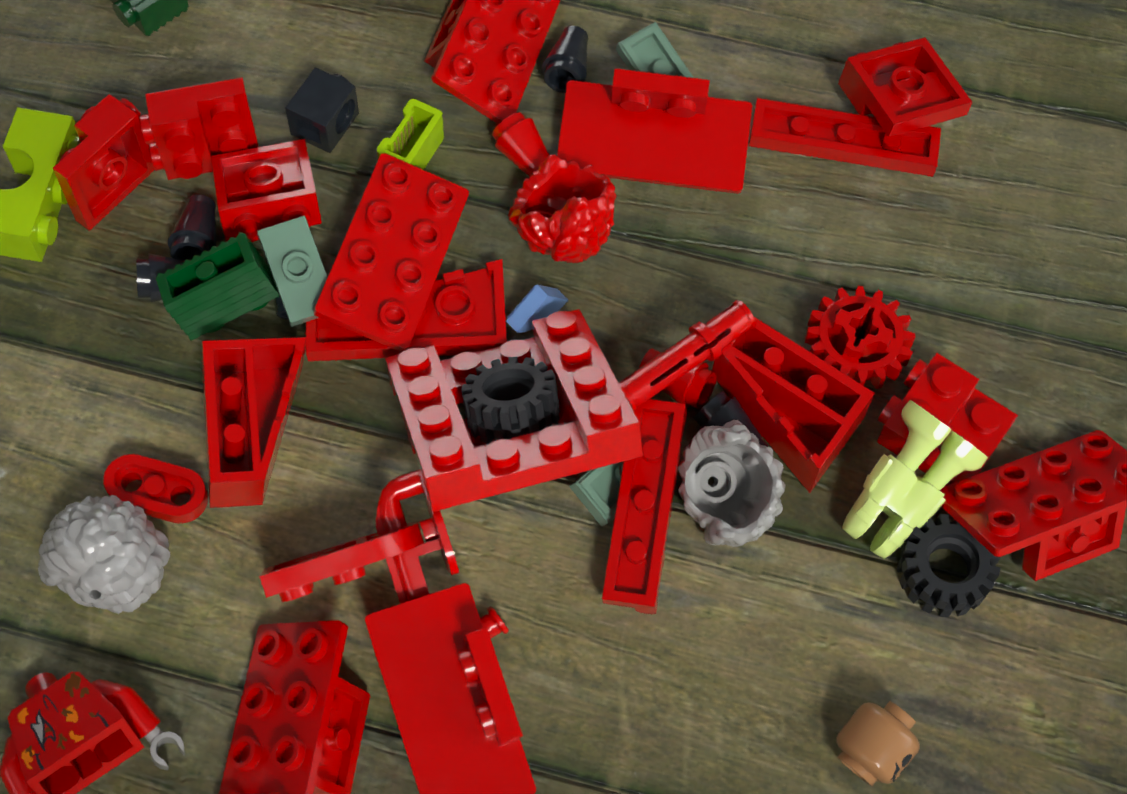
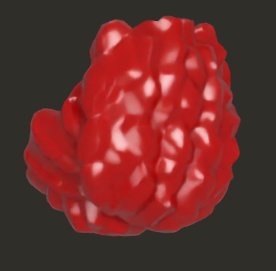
(564, 210)

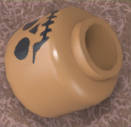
(878, 742)

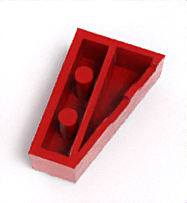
(792, 399)
(246, 412)

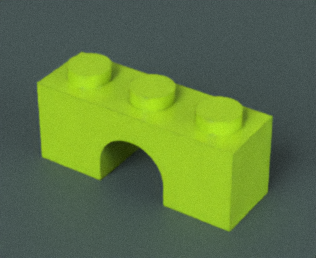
(31, 210)

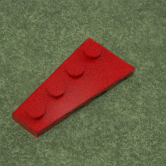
(459, 317)

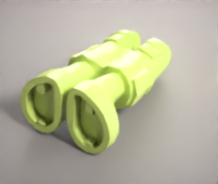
(902, 494)

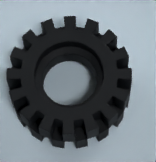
(510, 399)
(934, 591)

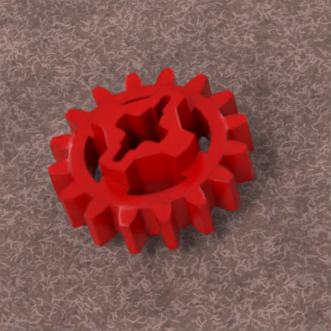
(885, 340)

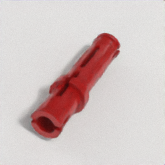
(701, 344)

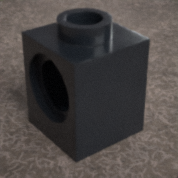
(322, 109)

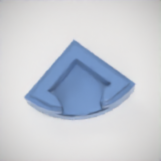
(537, 304)

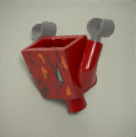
(76, 734)

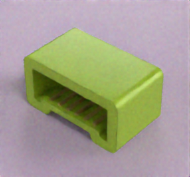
(416, 135)

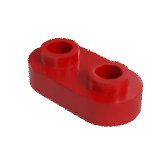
(159, 487)

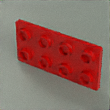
(489, 51)
(656, 131)
(392, 253)
(1053, 503)
(449, 696)
(296, 717)

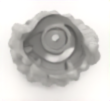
(744, 487)
(104, 554)

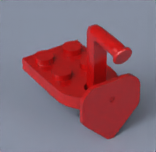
(394, 541)

